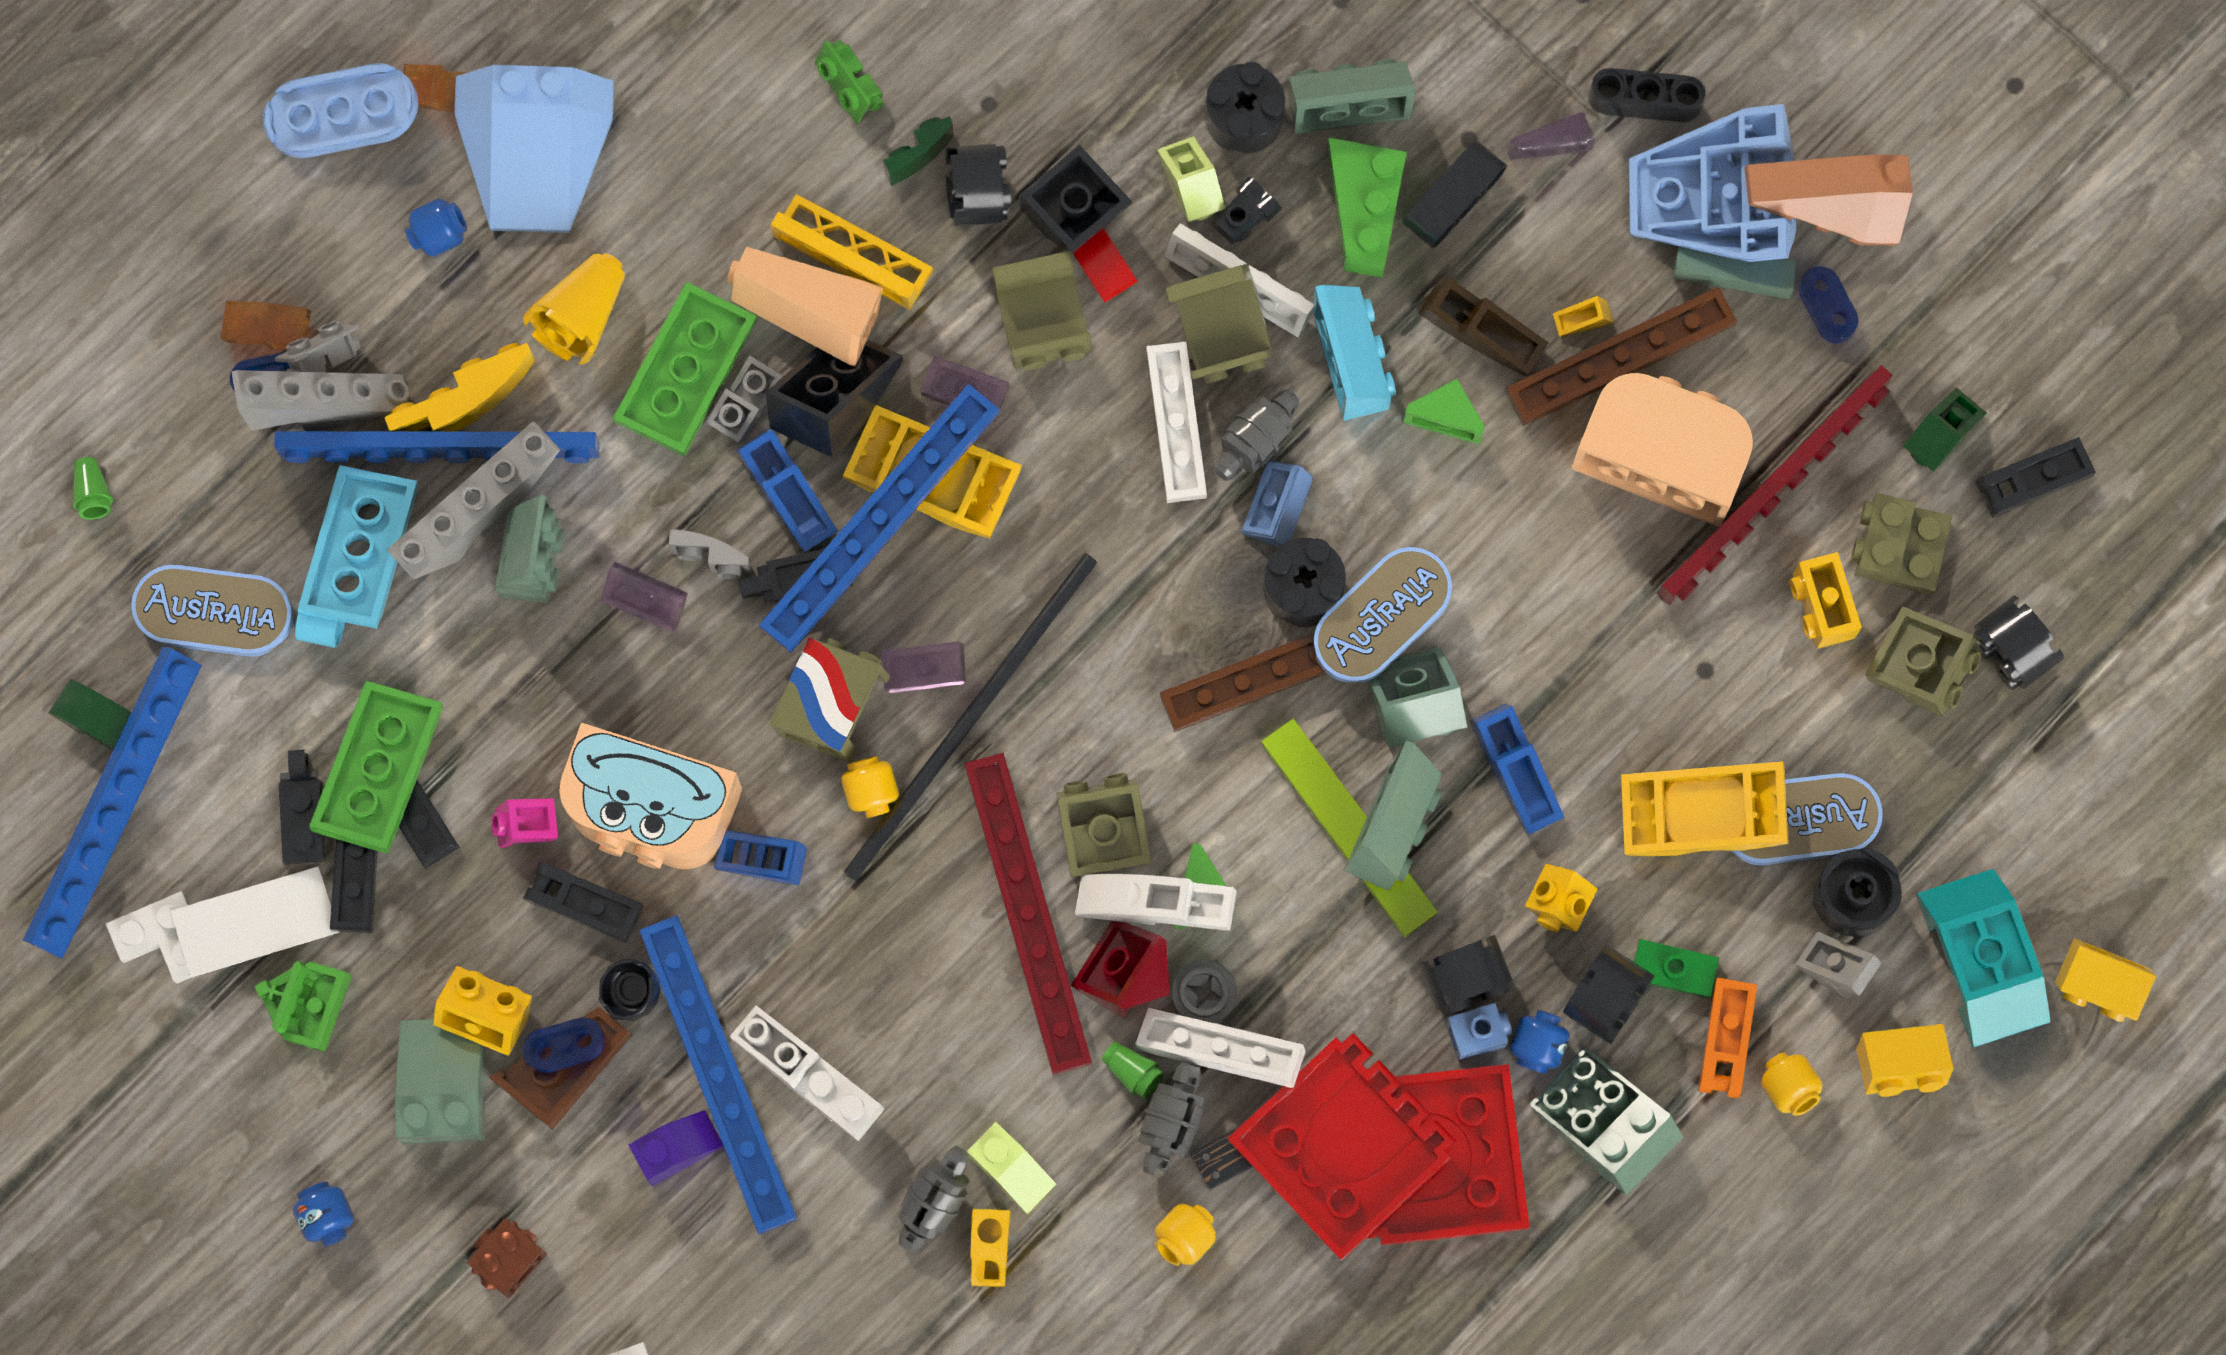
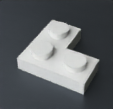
(149, 930)

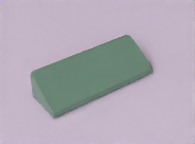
(1760, 277)

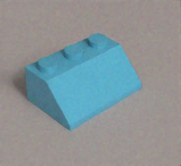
(1352, 351)

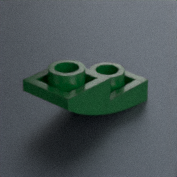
(929, 141)
(90, 713)

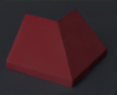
(1125, 969)

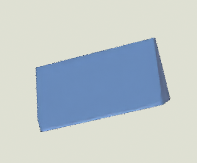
(1277, 503)

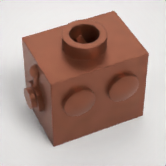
(505, 1257)

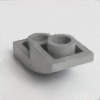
(744, 401)
(722, 557)

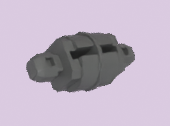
(1256, 435)
(1171, 1120)
(941, 1203)

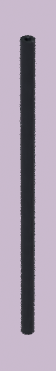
(970, 717)

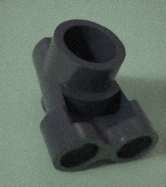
(1252, 205)

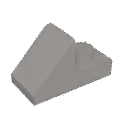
(1838, 965)

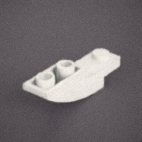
(1155, 899)
(807, 1073)

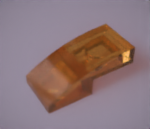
(433, 86)
(264, 323)

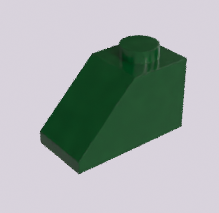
(1944, 429)

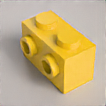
(1825, 600)
(2104, 980)
(482, 1010)
(1904, 1060)

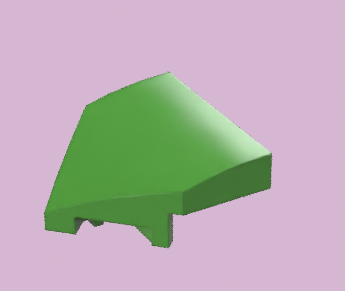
(305, 1003)

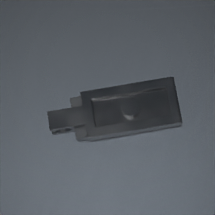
(777, 576)
(298, 800)

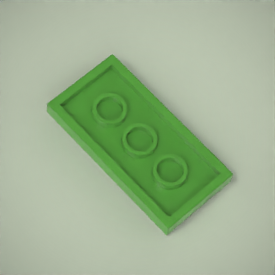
(685, 369)
(376, 767)

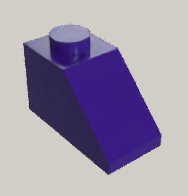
(675, 1146)

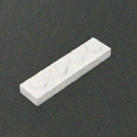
(1203, 258)
(1176, 422)
(1220, 1047)

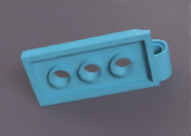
(322, 605)

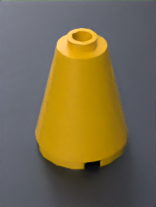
(577, 309)

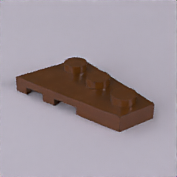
(554, 1093)

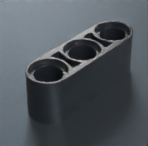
(1663, 85)
(1454, 194)

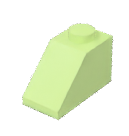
(1192, 179)
(1011, 1167)

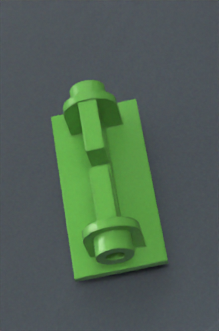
(838, 66)

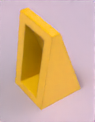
(1583, 316)

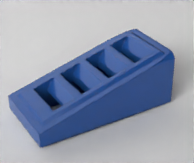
(792, 866)

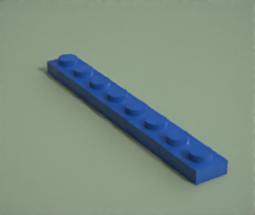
(419, 446)
(879, 518)
(112, 802)
(718, 1075)

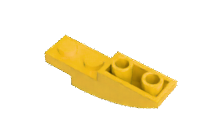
(480, 390)

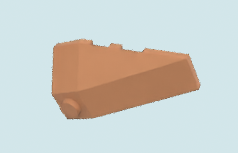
(1846, 195)

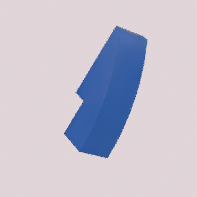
(786, 490)
(1517, 768)

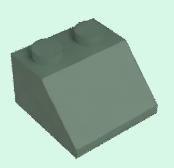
(1417, 698)

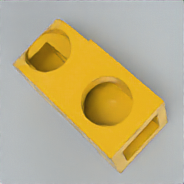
(989, 1247)

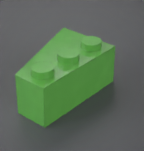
(1365, 197)

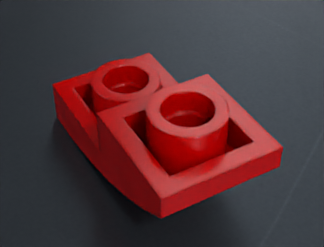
(1105, 266)

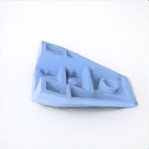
(532, 141)
(1697, 192)

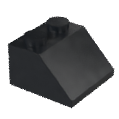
(1073, 201)

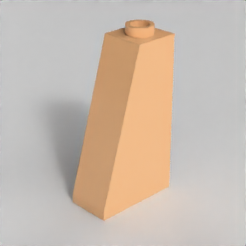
(807, 301)

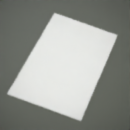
(253, 921)

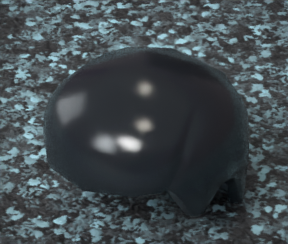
(629, 990)

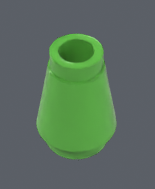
(90, 490)
(1134, 1070)

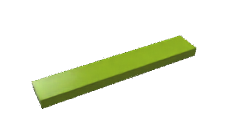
(1341, 819)

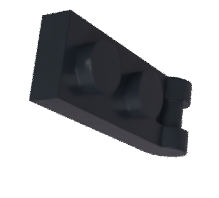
(2036, 476)
(584, 902)

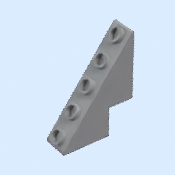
(316, 398)
(476, 504)

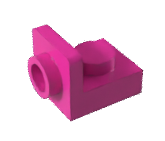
(524, 821)

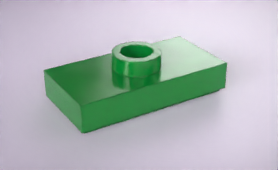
(1677, 968)

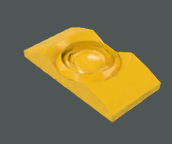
(967, 496)
(1704, 809)

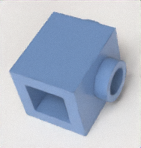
(1478, 1032)

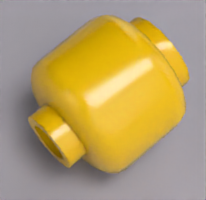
(869, 786)
(1792, 1083)
(1185, 1234)

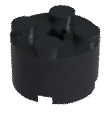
(1248, 87)
(976, 184)
(1306, 559)
(2017, 643)
(1878, 901)
(1466, 974)
(1608, 994)

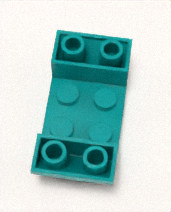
(1987, 956)

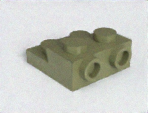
(1901, 544)
(1925, 661)
(1103, 825)

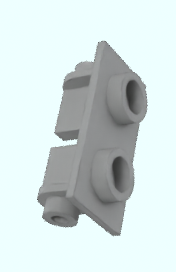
(332, 343)

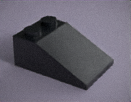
(828, 400)

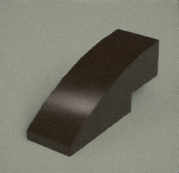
(1483, 326)

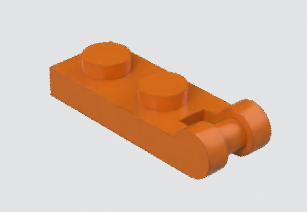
(1728, 1036)

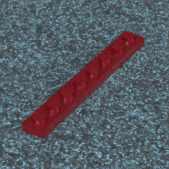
(1766, 498)
(1028, 914)

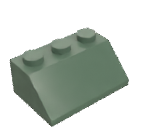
(1350, 96)
(1396, 819)

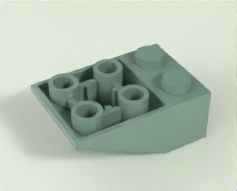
(529, 552)
(1607, 1120)

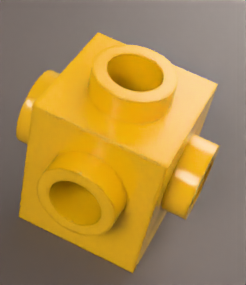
(1560, 898)

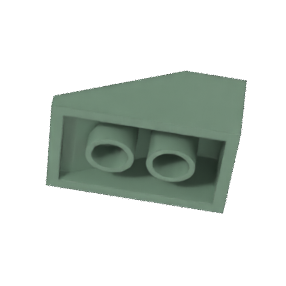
(438, 1086)

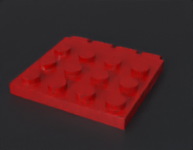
(1343, 1145)
(1483, 1180)

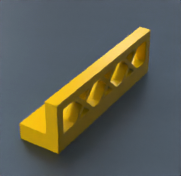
(847, 259)

